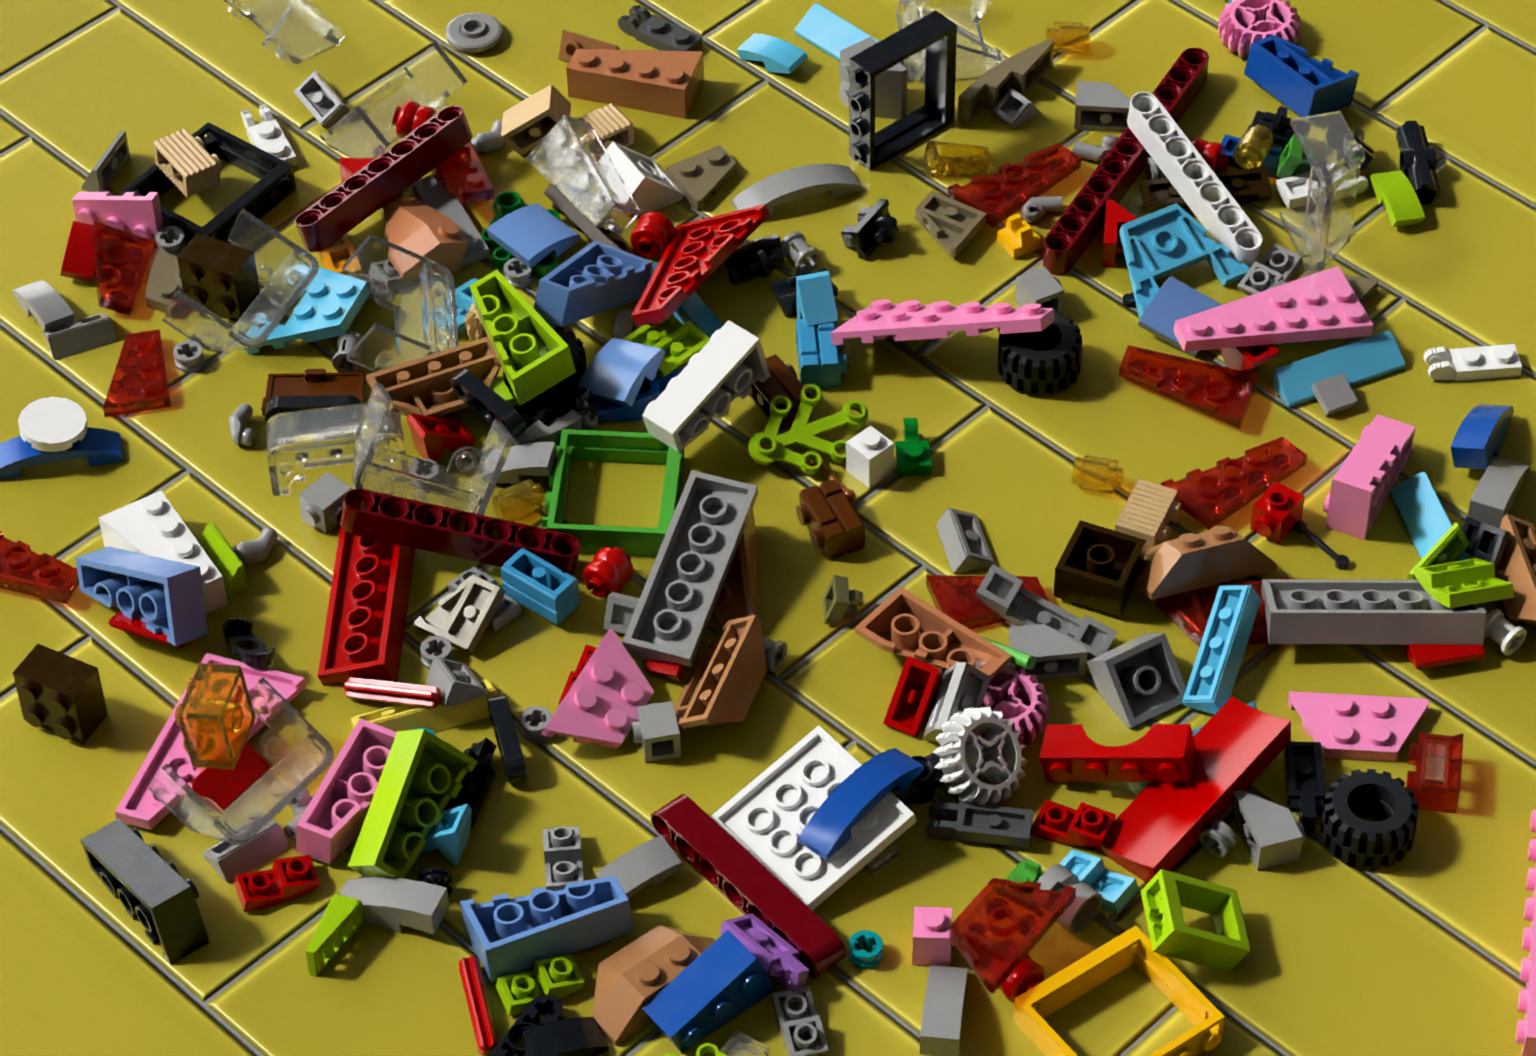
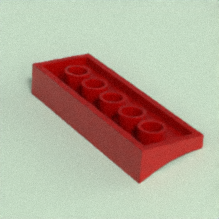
(366, 610)
(1170, 816)

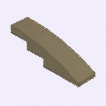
(1017, 72)

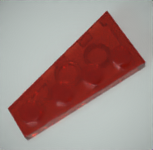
(465, 176)
(1015, 184)
(1196, 384)
(1236, 482)
(35, 573)

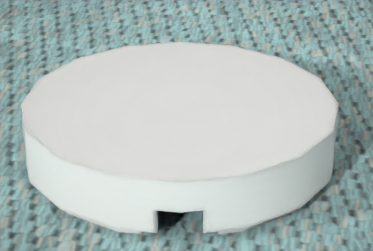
(52, 424)

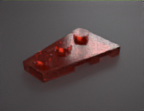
(119, 266)
(139, 376)
(957, 598)

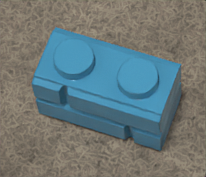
(817, 357)
(540, 586)

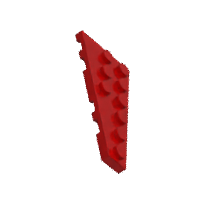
(691, 258)

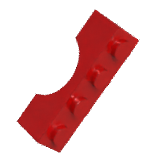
(1159, 756)

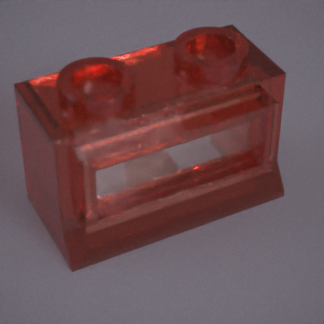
(1436, 771)

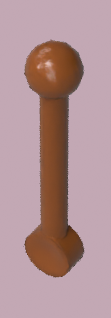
(849, 493)

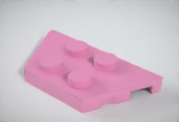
(602, 698)
(1358, 724)

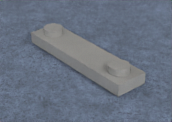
(439, 198)

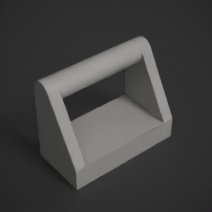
(960, 689)

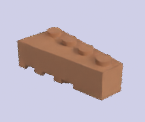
(637, 79)

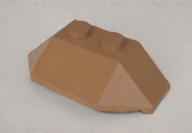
(424, 383)
(1199, 562)
(1519, 568)
(724, 677)
(638, 974)

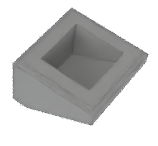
(1014, 109)

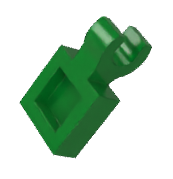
(912, 454)

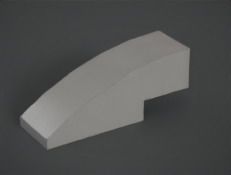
(1497, 490)
(399, 902)
(943, 1011)

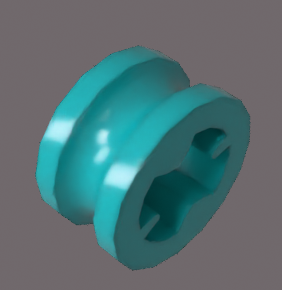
(861, 958)

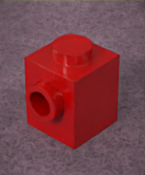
(1277, 512)

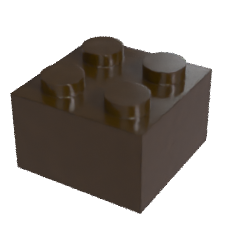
(219, 276)
(1099, 568)
(60, 694)

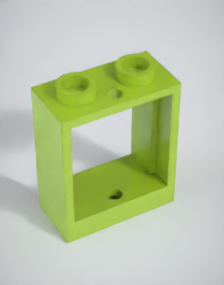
(1166, 924)

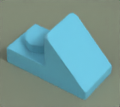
(815, 299)
(451, 833)

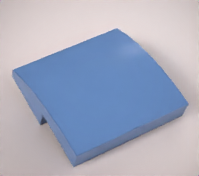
(532, 234)
(1170, 304)
(620, 370)

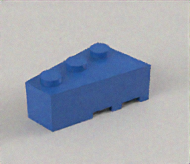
(1297, 79)
(709, 993)

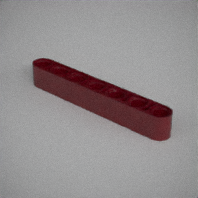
(383, 178)
(453, 531)
(747, 882)

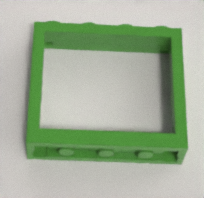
(613, 447)

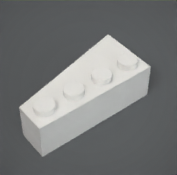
(707, 386)
(157, 530)

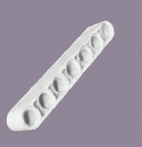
(1193, 178)

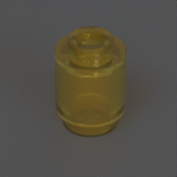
(1069, 37)
(1253, 147)
(1097, 474)
(519, 501)

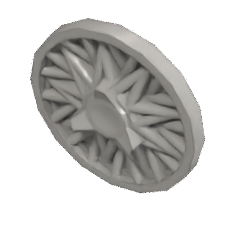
(473, 32)

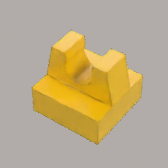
(1018, 237)

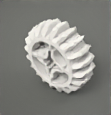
(967, 756)

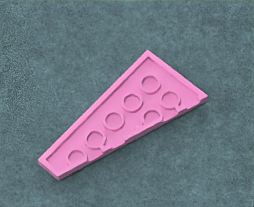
(1297, 311)
(935, 320)
(139, 804)

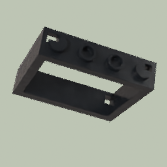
(940, 39)
(275, 184)

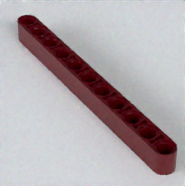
(1120, 168)

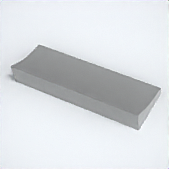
(690, 569)
(1365, 613)

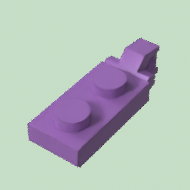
(770, 949)

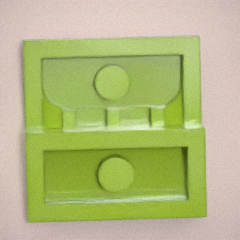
(677, 339)
(1463, 583)

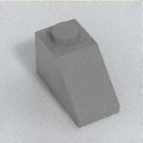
(1100, 107)
(1054, 652)
(1267, 830)

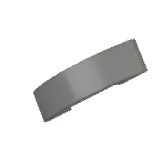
(797, 184)
(1022, 607)

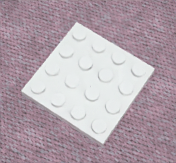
(782, 800)

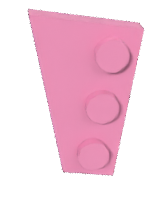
(128, 212)

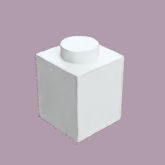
(869, 456)

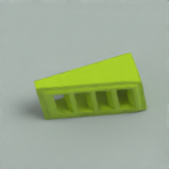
(337, 926)

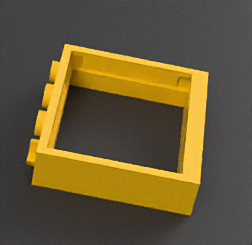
(1099, 966)

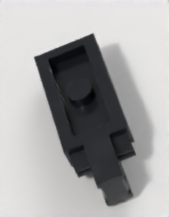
(1304, 781)
(478, 782)

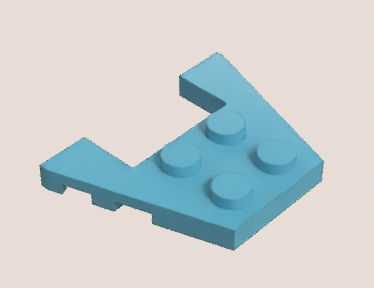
(1168, 243)
(323, 311)

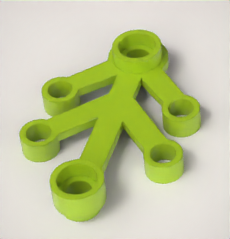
(803, 433)

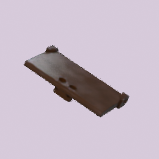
(314, 383)

